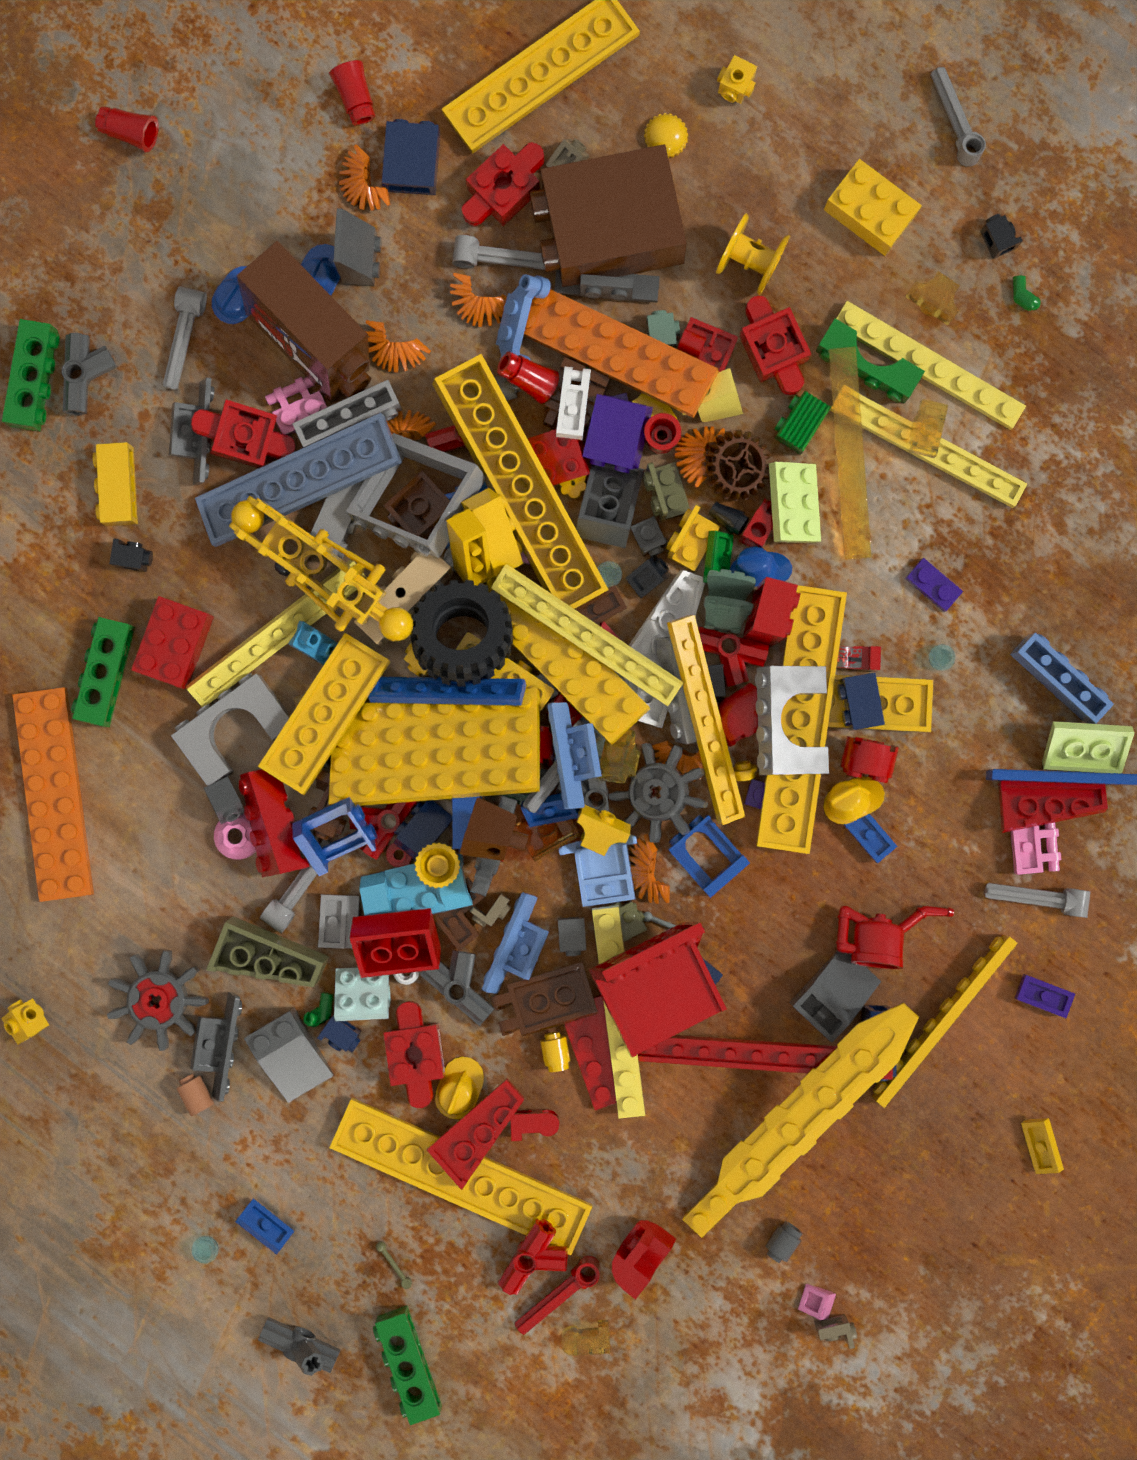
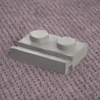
(336, 920)

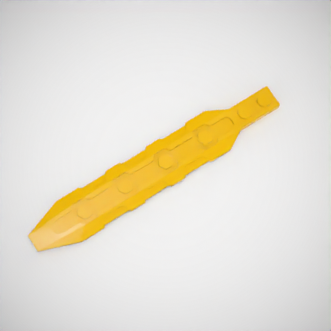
(806, 1114)

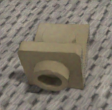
(568, 152)
(834, 1327)

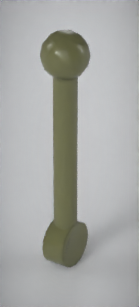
(406, 1281)

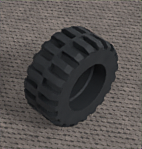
(458, 601)

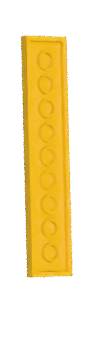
(792, 799)
(491, 1191)

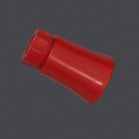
(354, 91)
(128, 127)
(529, 376)
(664, 425)

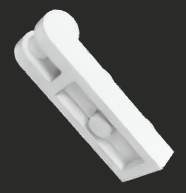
(573, 404)

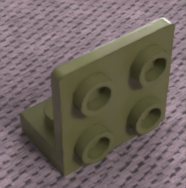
(667, 491)

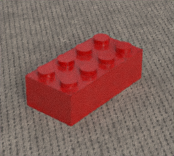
(771, 611)

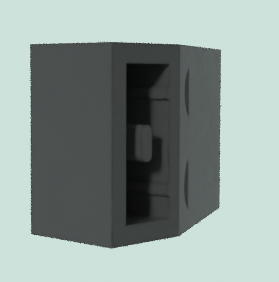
(835, 995)

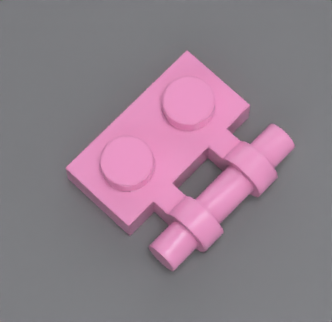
(297, 410)
(1027, 849)

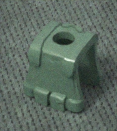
(726, 600)

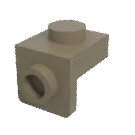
(499, 910)

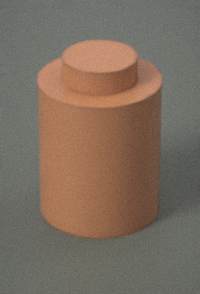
(194, 1094)

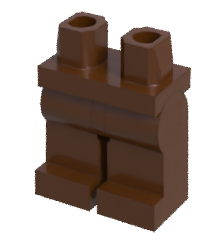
(597, 385)

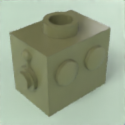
(631, 920)

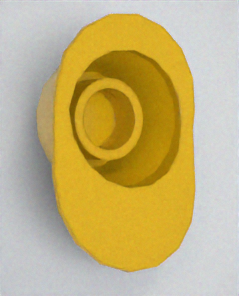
(853, 800)
(459, 1088)

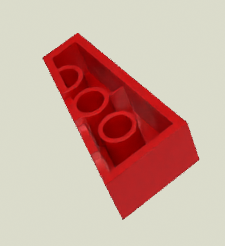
(270, 824)

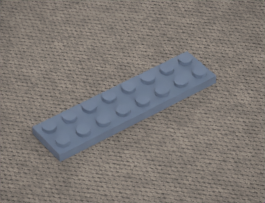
(304, 475)

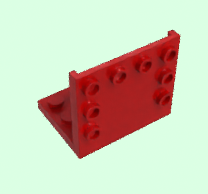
(658, 987)

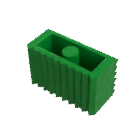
(802, 421)

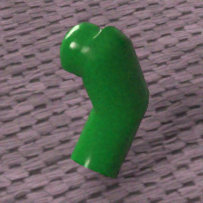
(1022, 296)
(322, 1012)

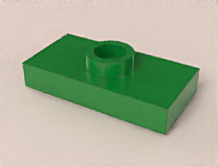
(718, 552)

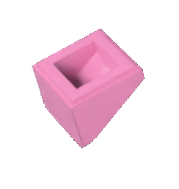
(816, 1302)

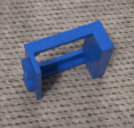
(708, 827)
(318, 856)

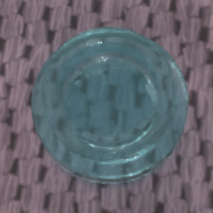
(610, 573)
(942, 657)
(205, 1249)

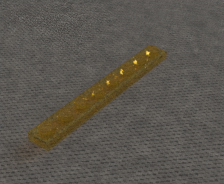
(850, 453)

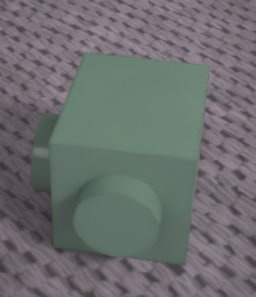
(663, 327)

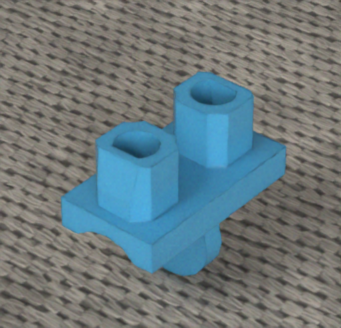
(312, 643)

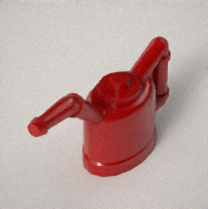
(878, 940)

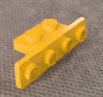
(513, 671)

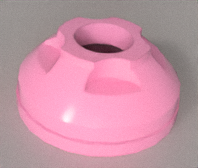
(234, 851)

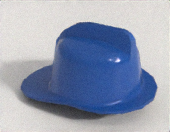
(321, 267)
(227, 299)
(761, 564)

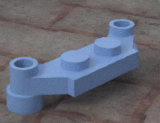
(517, 311)

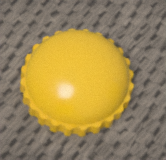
(669, 131)
(437, 865)

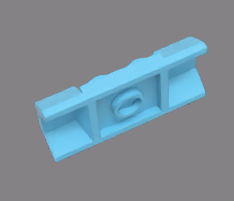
(403, 891)

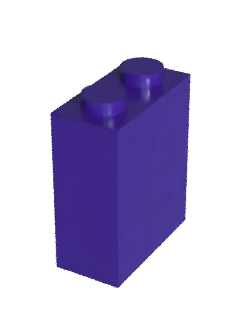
(616, 433)

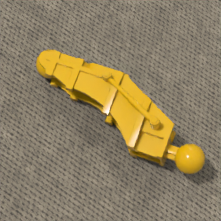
(248, 517)

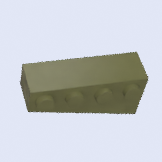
(265, 955)

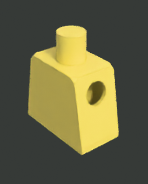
(721, 399)

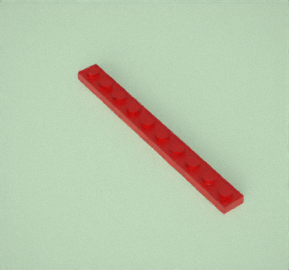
(740, 1054)

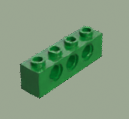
(30, 335)
(115, 663)
(400, 1324)

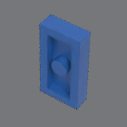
(549, 812)
(871, 837)
(264, 1226)

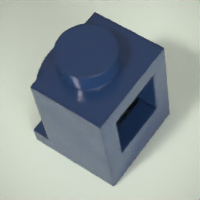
(341, 1035)

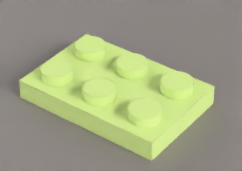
(794, 502)
(1087, 747)

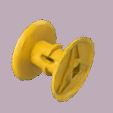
(752, 254)

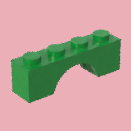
(895, 379)

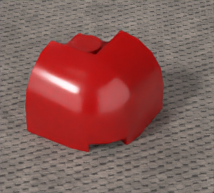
(739, 714)
(640, 1256)

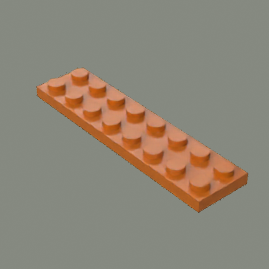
(620, 352)
(53, 794)

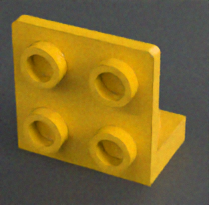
(691, 543)

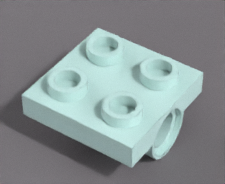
(360, 997)

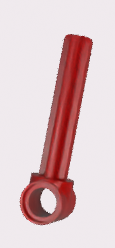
(560, 1294)

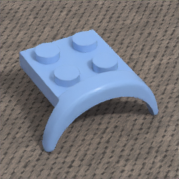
(603, 877)

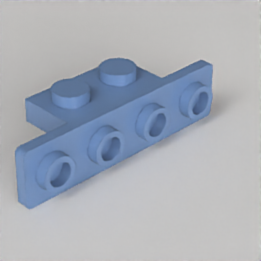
(575, 754)
(519, 946)

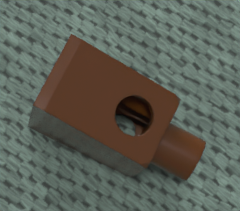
(491, 832)

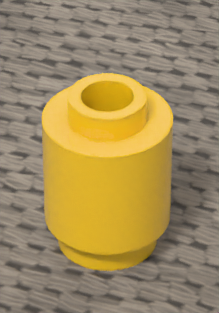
(555, 1052)

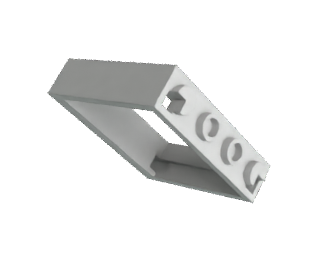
(374, 487)

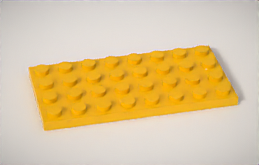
(437, 752)

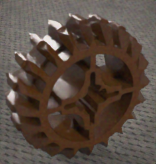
(741, 455)

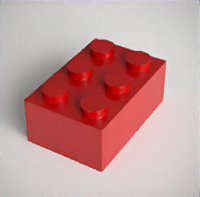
(172, 642)
(395, 943)

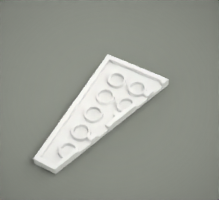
(678, 601)

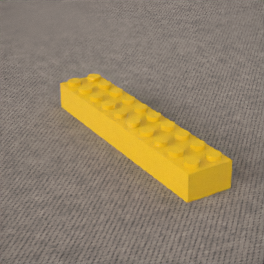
(516, 473)

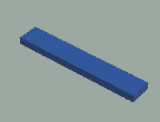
(431, 691)
(1061, 777)

